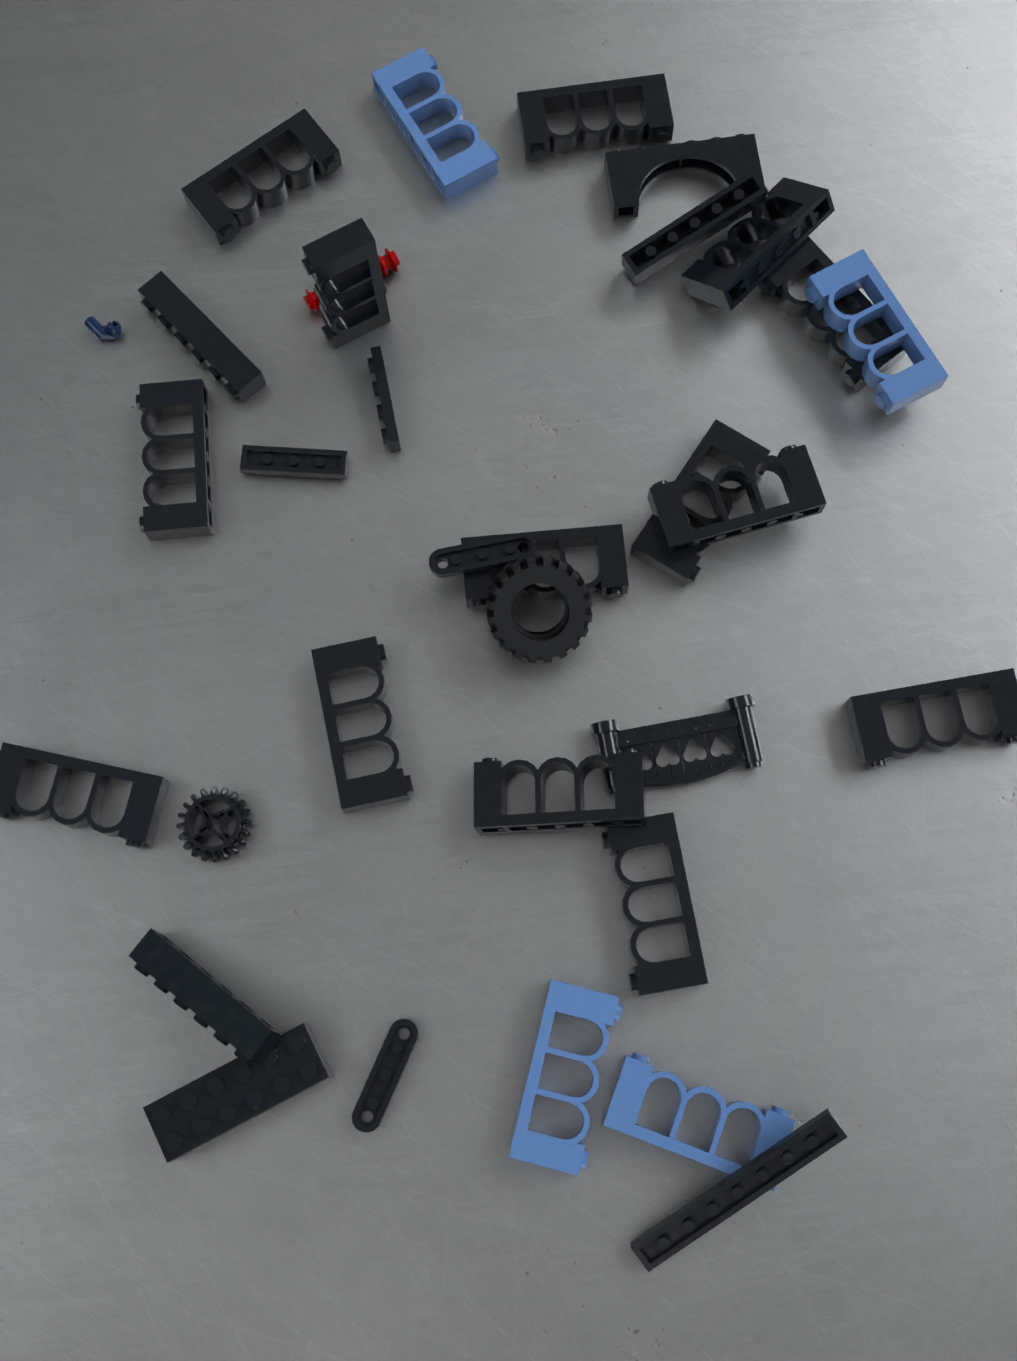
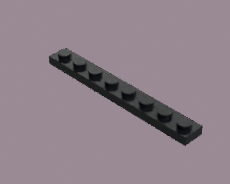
(738, 1189)

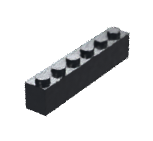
(694, 227)
(202, 337)
(206, 997)

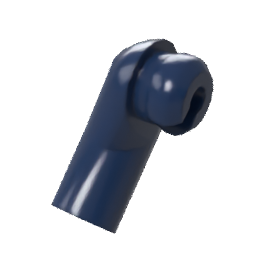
(108, 332)

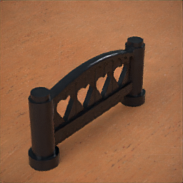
(735, 725)

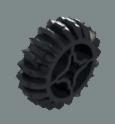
(206, 831)

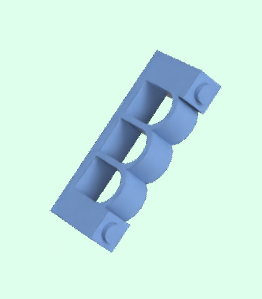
(417, 72)
(894, 390)
(628, 1096)
(539, 1147)

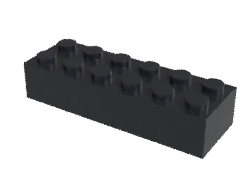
(236, 1094)

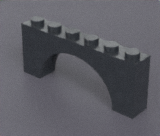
(635, 169)

